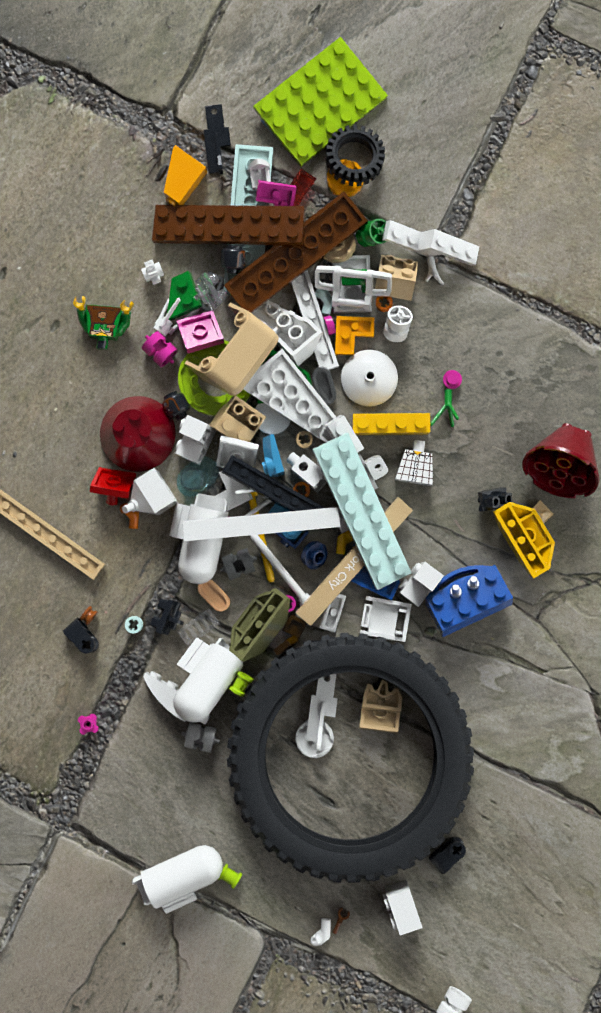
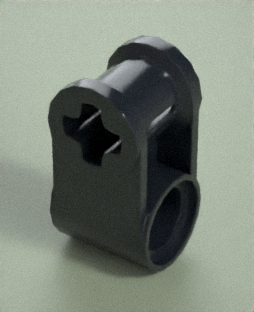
(78, 634)
(446, 856)

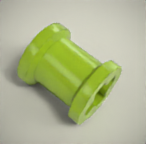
(241, 683)
(230, 876)

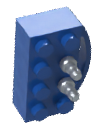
(467, 598)

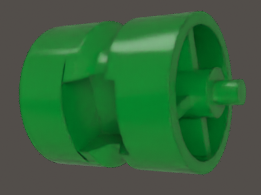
(371, 233)

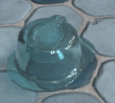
(197, 478)

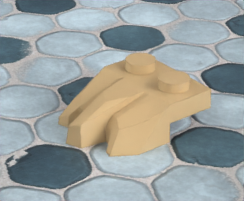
(381, 709)

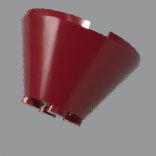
(137, 434)
(564, 463)

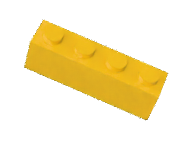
(391, 424)

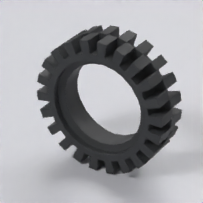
(355, 175)

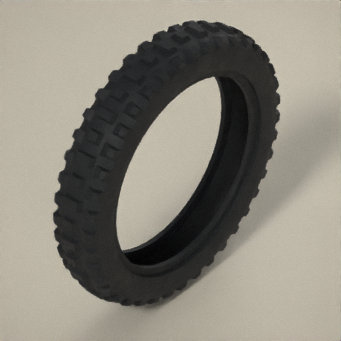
(351, 857)

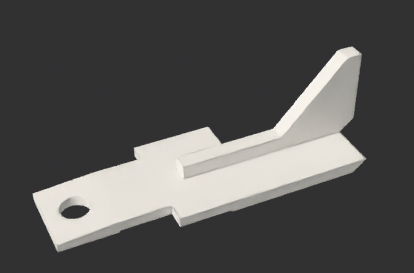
(321, 705)

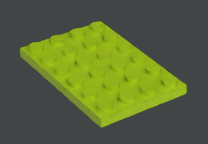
(319, 100)

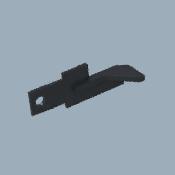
(215, 137)

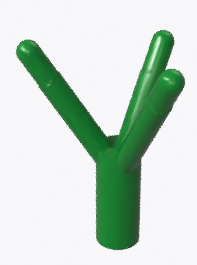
(447, 405)

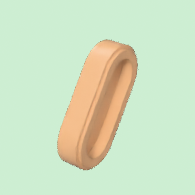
(214, 595)

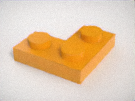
(348, 328)

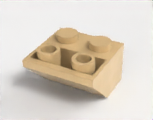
(403, 276)
(237, 420)

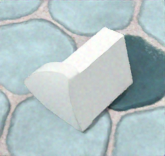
(259, 171)

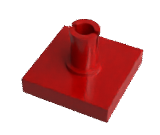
(113, 484)

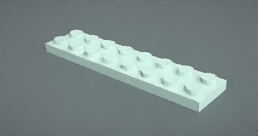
(244, 195)
(361, 511)

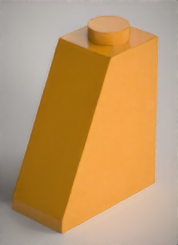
(182, 177)

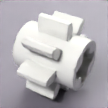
(152, 272)

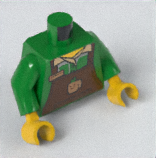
(103, 321)

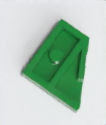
(183, 288)

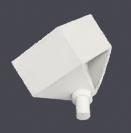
(150, 495)

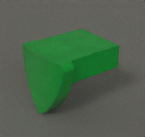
(355, 281)

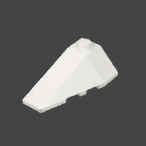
(296, 334)

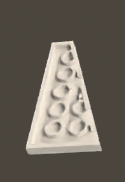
(289, 393)

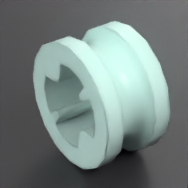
(139, 625)

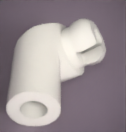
(323, 934)

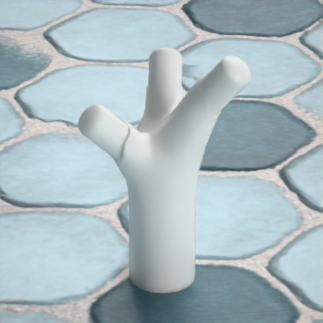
(432, 270)

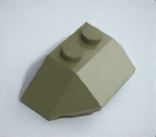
(259, 624)

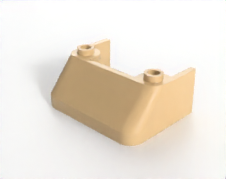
(240, 356)

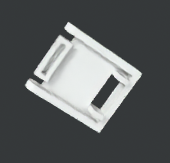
(382, 618)

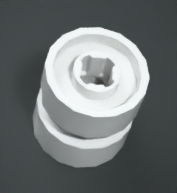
(455, 1001)

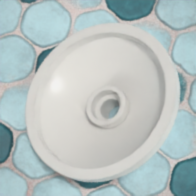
(364, 390)

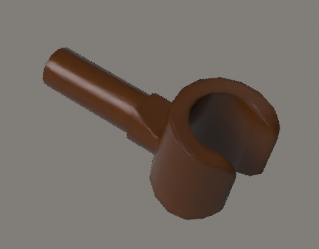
(340, 919)

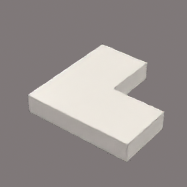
(229, 494)

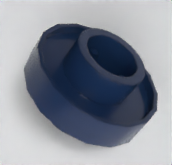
(314, 555)

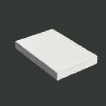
(352, 291)

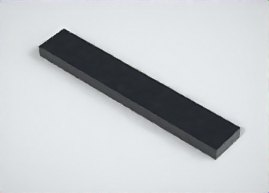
(267, 486)

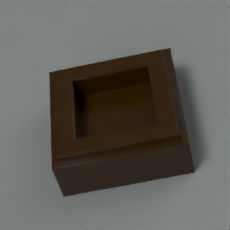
(294, 626)
(287, 644)

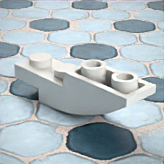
(164, 692)

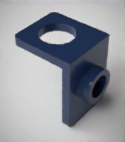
(287, 543)

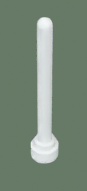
(280, 569)

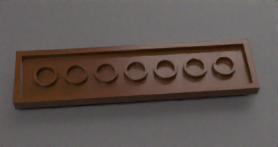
(229, 224)
(287, 262)

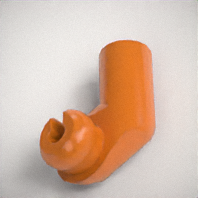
(133, 518)

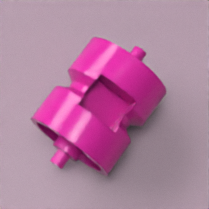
(159, 349)

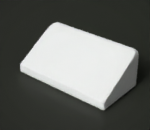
(330, 617)

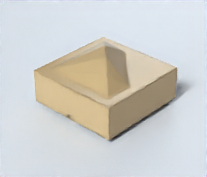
(542, 511)

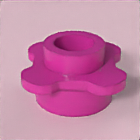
(83, 724)

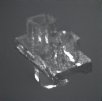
(207, 291)

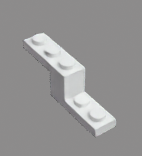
(430, 243)

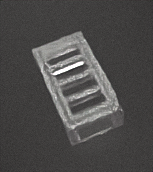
(185, 637)

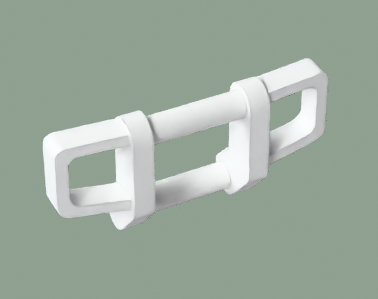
(369, 275)

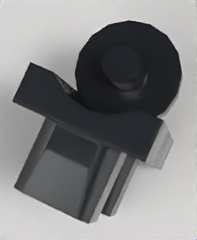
(493, 498)
(169, 618)

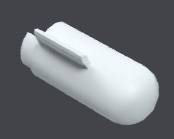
(199, 557)
(210, 672)
(176, 879)

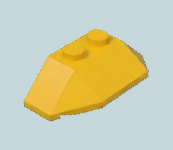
(526, 537)

